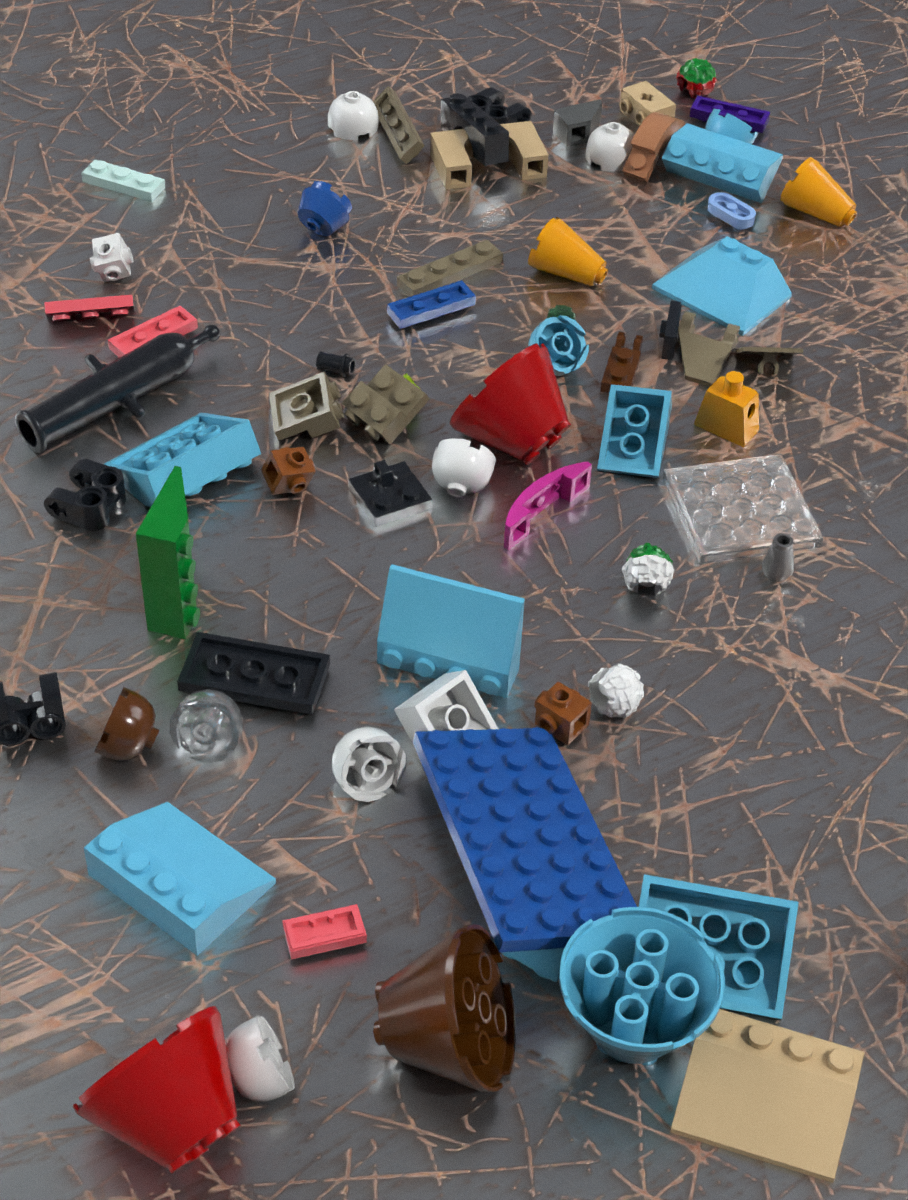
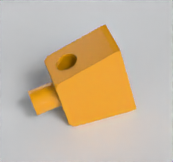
(730, 409)

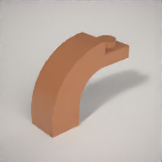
(648, 144)

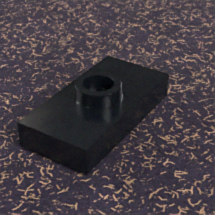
(669, 330)

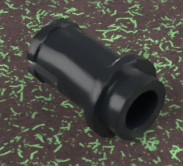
(336, 363)

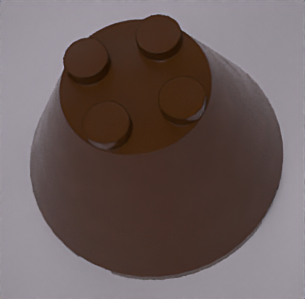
(451, 1012)

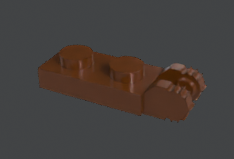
(622, 363)

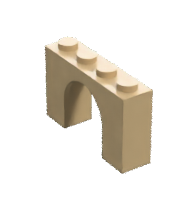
(453, 150)

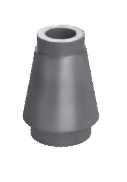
(779, 559)

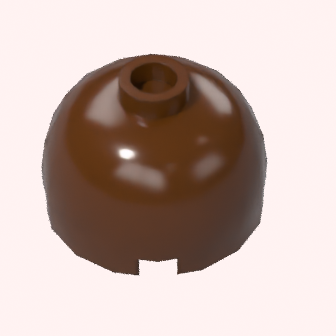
(128, 727)

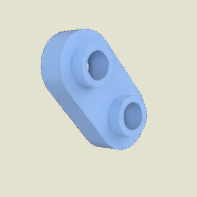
(731, 210)

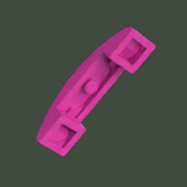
(564, 483)

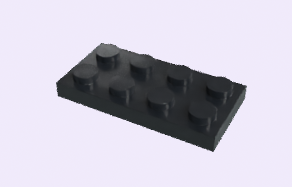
(255, 672)

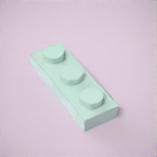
(123, 180)

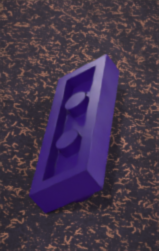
(753, 117)

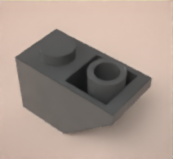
(577, 122)

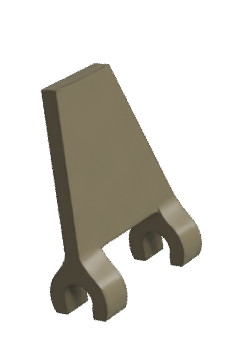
(701, 355)

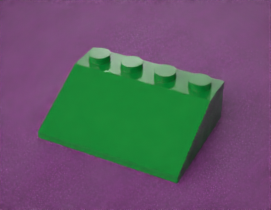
(167, 562)

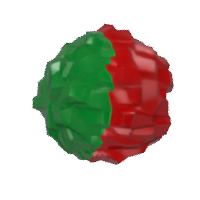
(697, 77)

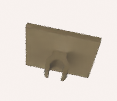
(768, 355)

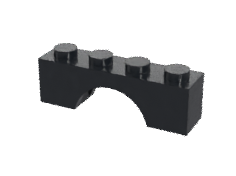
(486, 135)

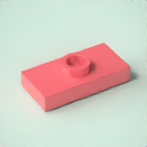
(324, 931)

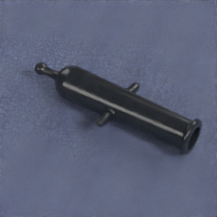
(111, 387)

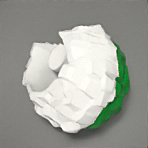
(647, 567)

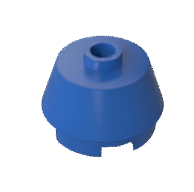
(323, 209)

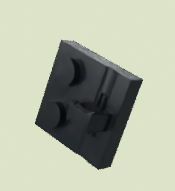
(389, 493)

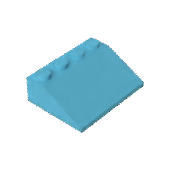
(202, 447)
(449, 627)
(176, 874)
(744, 929)

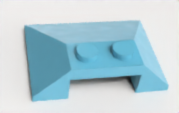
(727, 284)

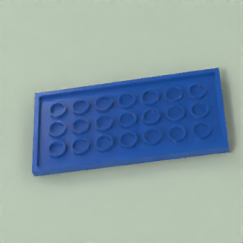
(522, 834)

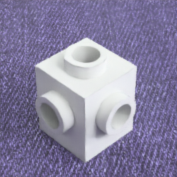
(113, 263)

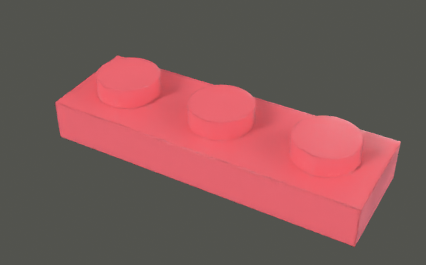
(89, 307)
(173, 321)

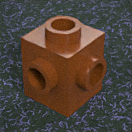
(288, 470)
(562, 712)

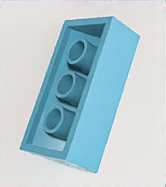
(721, 162)

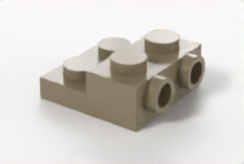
(384, 404)
(306, 406)

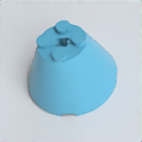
(641, 983)

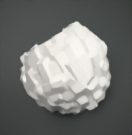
(616, 691)

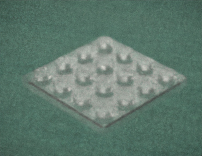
(739, 507)

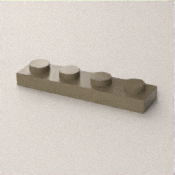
(398, 125)
(450, 268)

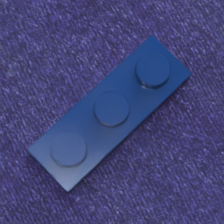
(431, 304)

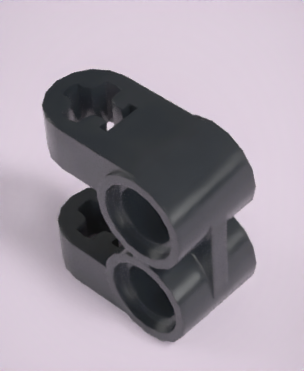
(492, 103)
(99, 493)
(39, 715)

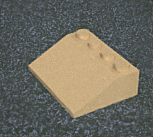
(769, 1094)

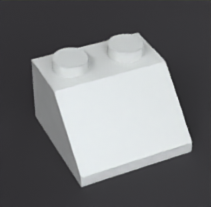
(445, 706)

